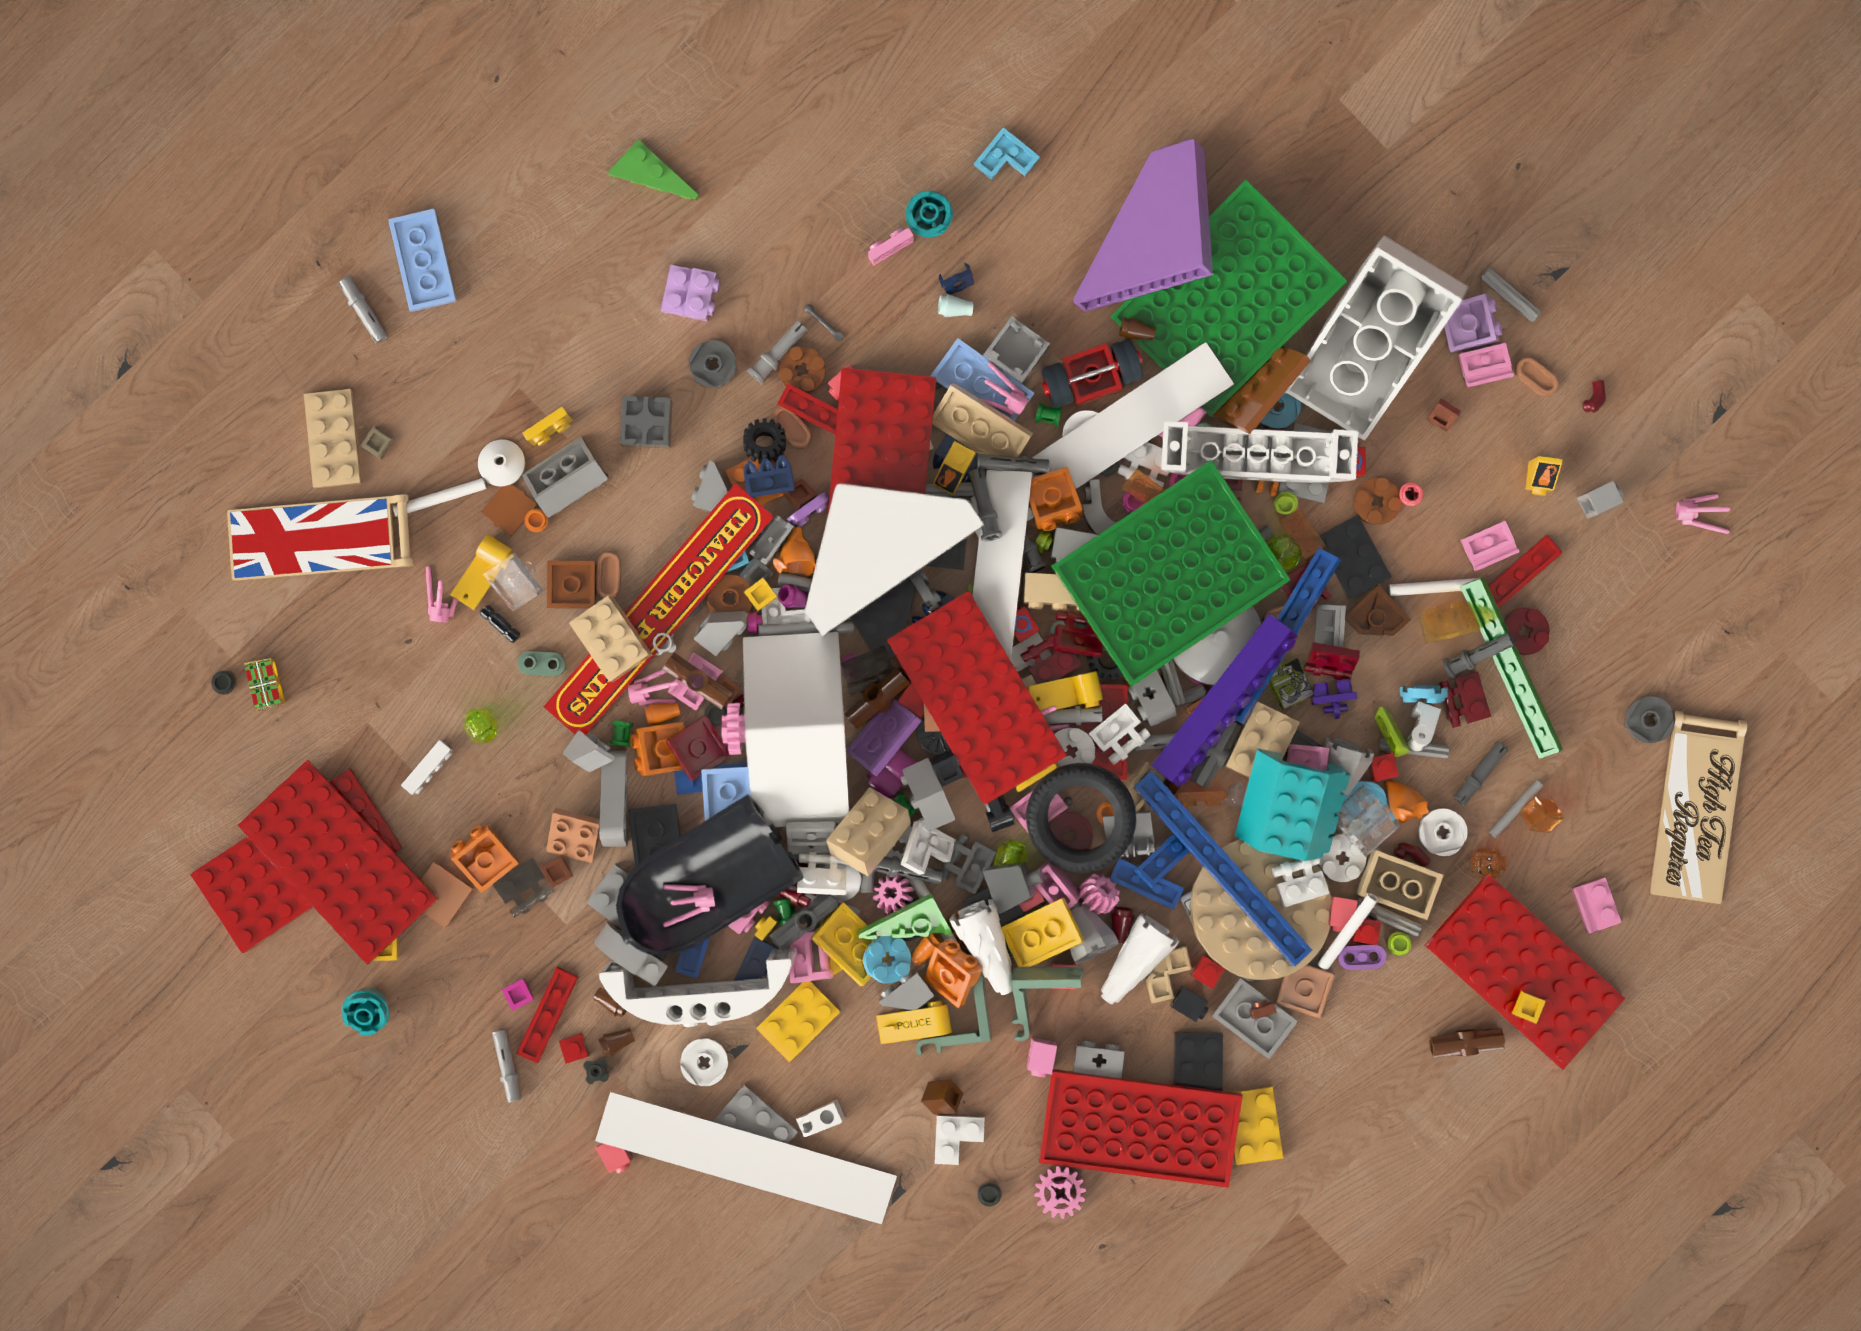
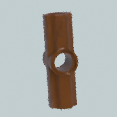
(685, 671)
(877, 697)
(1467, 1042)

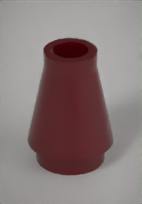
(1121, 922)

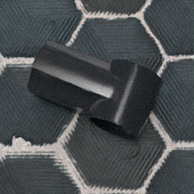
(999, 814)

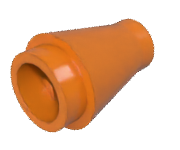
(661, 712)
(925, 948)

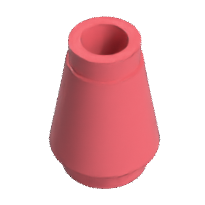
(1415, 491)

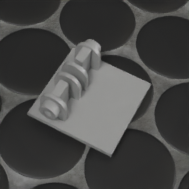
(1143, 837)

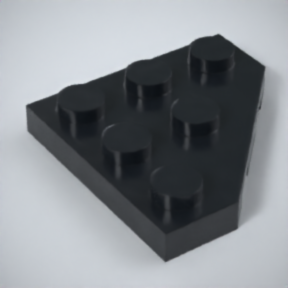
(885, 616)

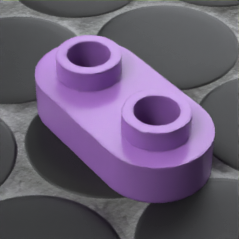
(801, 516)
(1361, 957)

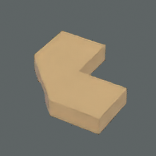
(1159, 981)

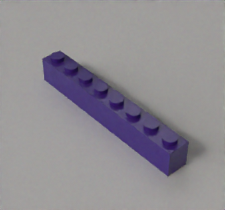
(1225, 700)

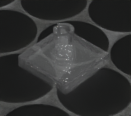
(513, 581)

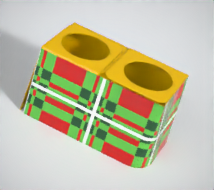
(264, 683)

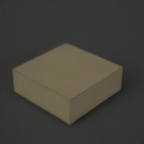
(377, 442)

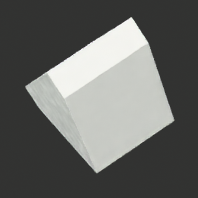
(1376, 336)
(877, 542)
(795, 727)

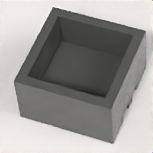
(646, 422)

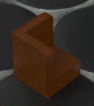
(942, 1097)

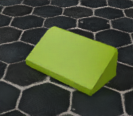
(1391, 732)

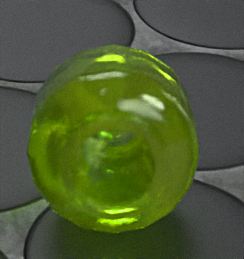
(1286, 551)
(480, 726)
(1010, 853)

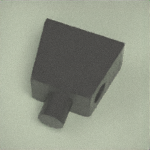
(1012, 884)

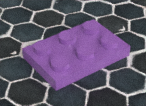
(883, 737)

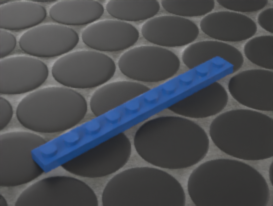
(1222, 869)

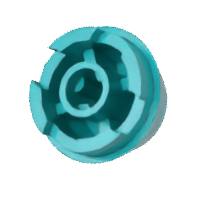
(929, 213)
(365, 1011)

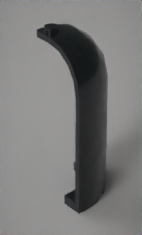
(727, 852)

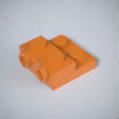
(1054, 499)
(652, 751)
(483, 857)
(952, 972)

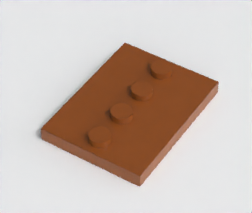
(1262, 390)

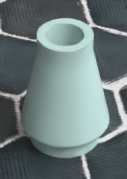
(954, 306)

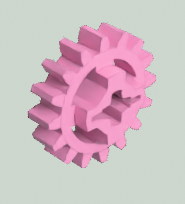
(733, 728)
(1067, 1183)

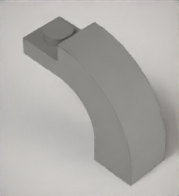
(1093, 512)
(629, 957)

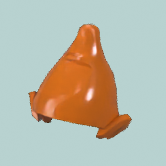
(796, 555)
(1405, 801)

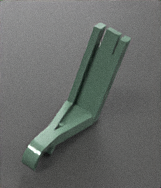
(1039, 978)
(968, 1037)

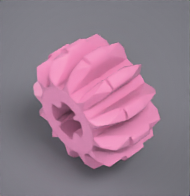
(895, 883)
(1099, 893)

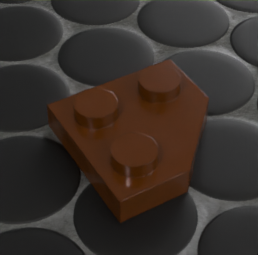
(1377, 615)

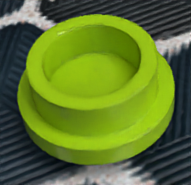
(1286, 503)
(1044, 541)
(1399, 943)

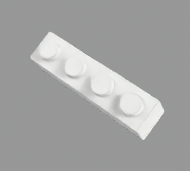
(427, 767)

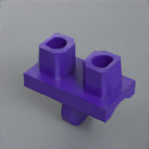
(1344, 691)

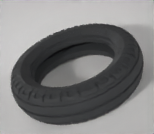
(1061, 855)

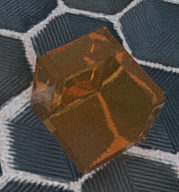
(1541, 815)

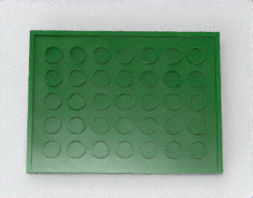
(1258, 297)
(1170, 573)

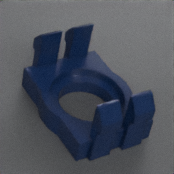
(948, 284)

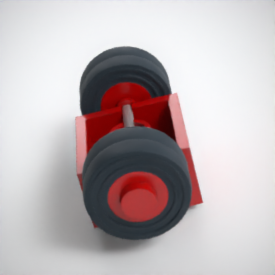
(1092, 374)

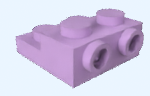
(690, 293)
(1473, 324)

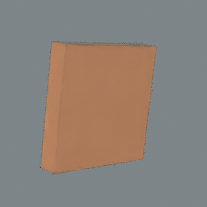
(450, 893)
(1306, 990)

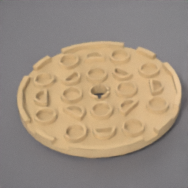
(1233, 937)

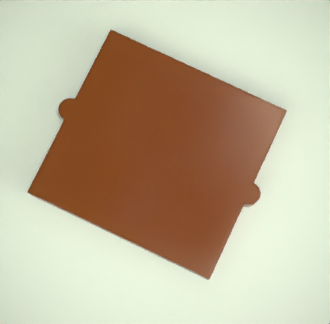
(508, 508)

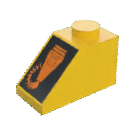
(954, 468)
(1542, 474)

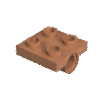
(573, 835)

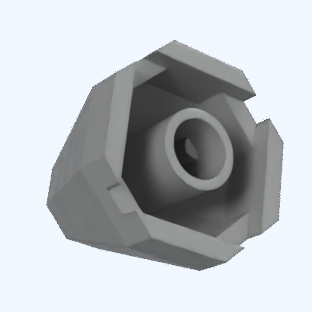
(1350, 758)
(1096, 933)

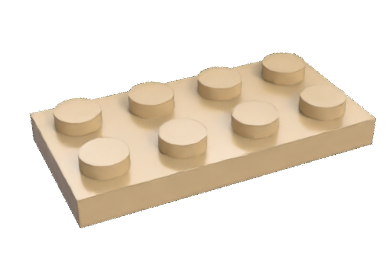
(979, 424)
(332, 438)

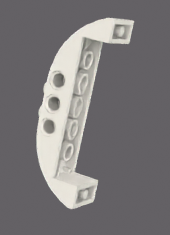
(1262, 454)
(660, 1003)

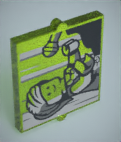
(1290, 684)

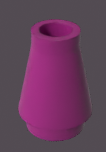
(792, 596)

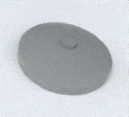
(1214, 653)

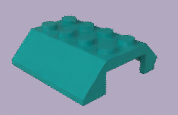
(1291, 807)

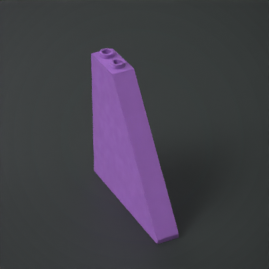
(1158, 234)

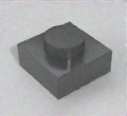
(755, 571)

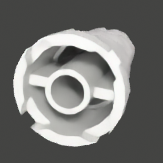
(984, 939)
(1138, 957)

